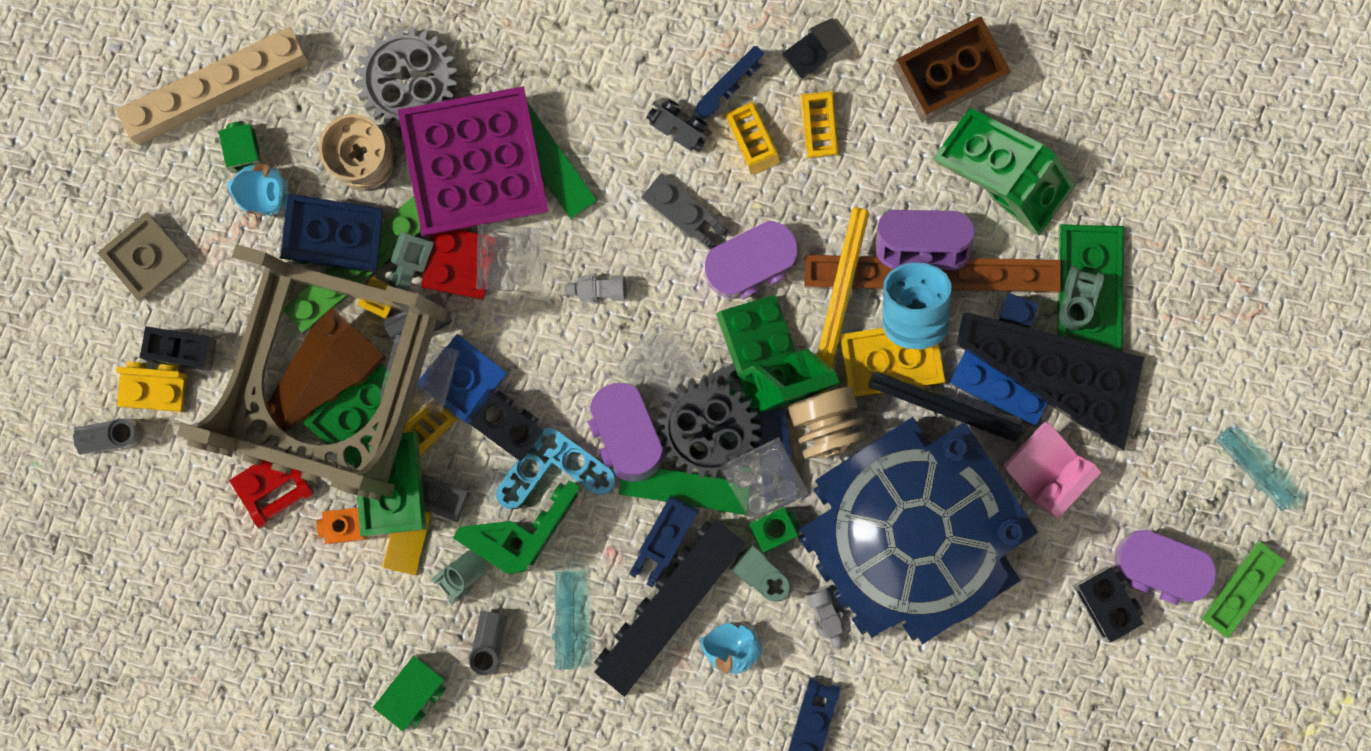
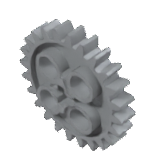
(404, 49)

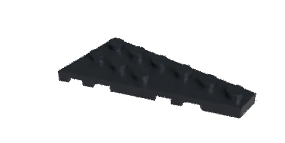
(1074, 377)

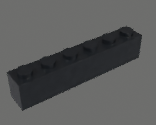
(669, 608)

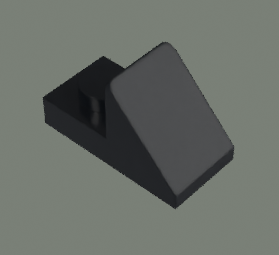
(815, 48)

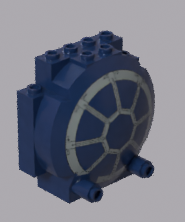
(916, 531)

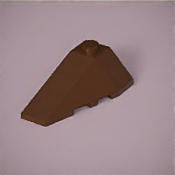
(325, 365)

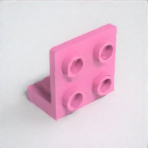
(1050, 471)

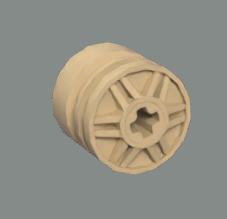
(341, 147)
(828, 422)

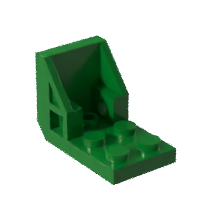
(1012, 168)
(767, 357)
(496, 539)

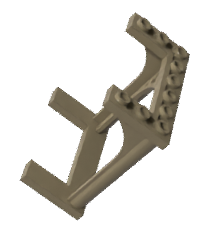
(229, 421)

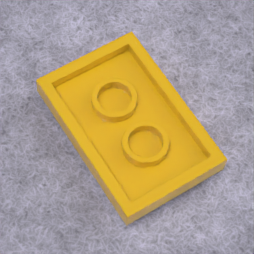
(873, 351)

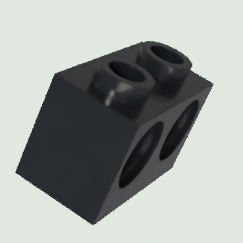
(178, 348)
(501, 429)
(1102, 608)

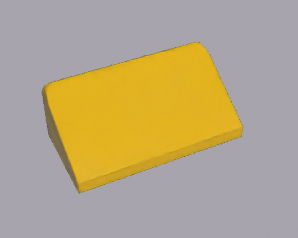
(405, 550)

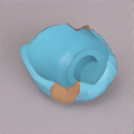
(259, 189)
(732, 648)

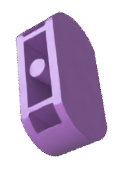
(924, 237)
(751, 260)
(625, 432)
(1165, 567)

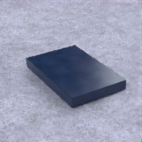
(331, 233)

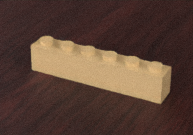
(212, 86)

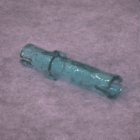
(1255, 469)
(564, 621)

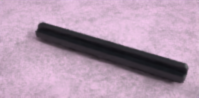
(945, 406)

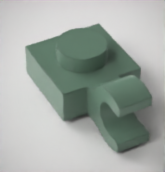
(410, 255)

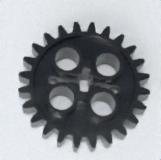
(698, 402)

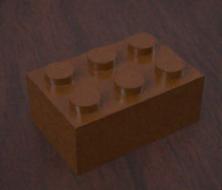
(951, 69)

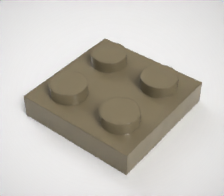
(143, 257)

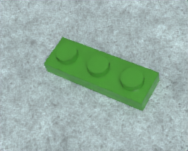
(1242, 589)

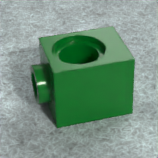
(239, 146)
(760, 533)

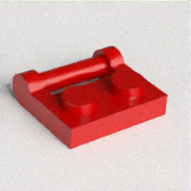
(261, 481)

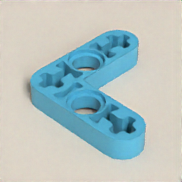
(558, 458)

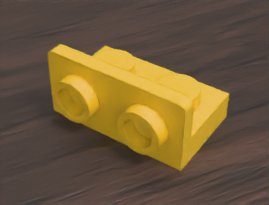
(151, 388)

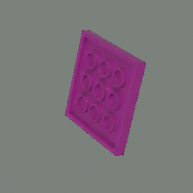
(472, 161)

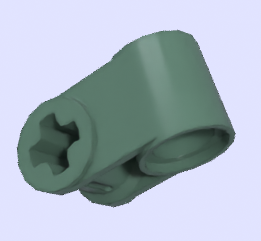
(1082, 292)
(757, 571)
(460, 575)

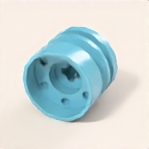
(916, 305)

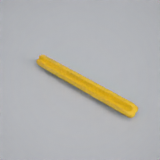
(842, 286)

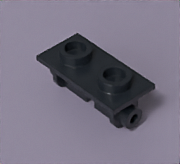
(690, 128)

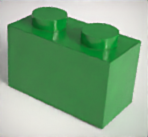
(410, 693)

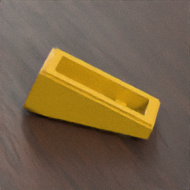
(829, 110)
(758, 157)
(429, 440)

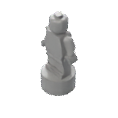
(589, 288)
(830, 622)

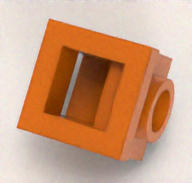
(351, 532)

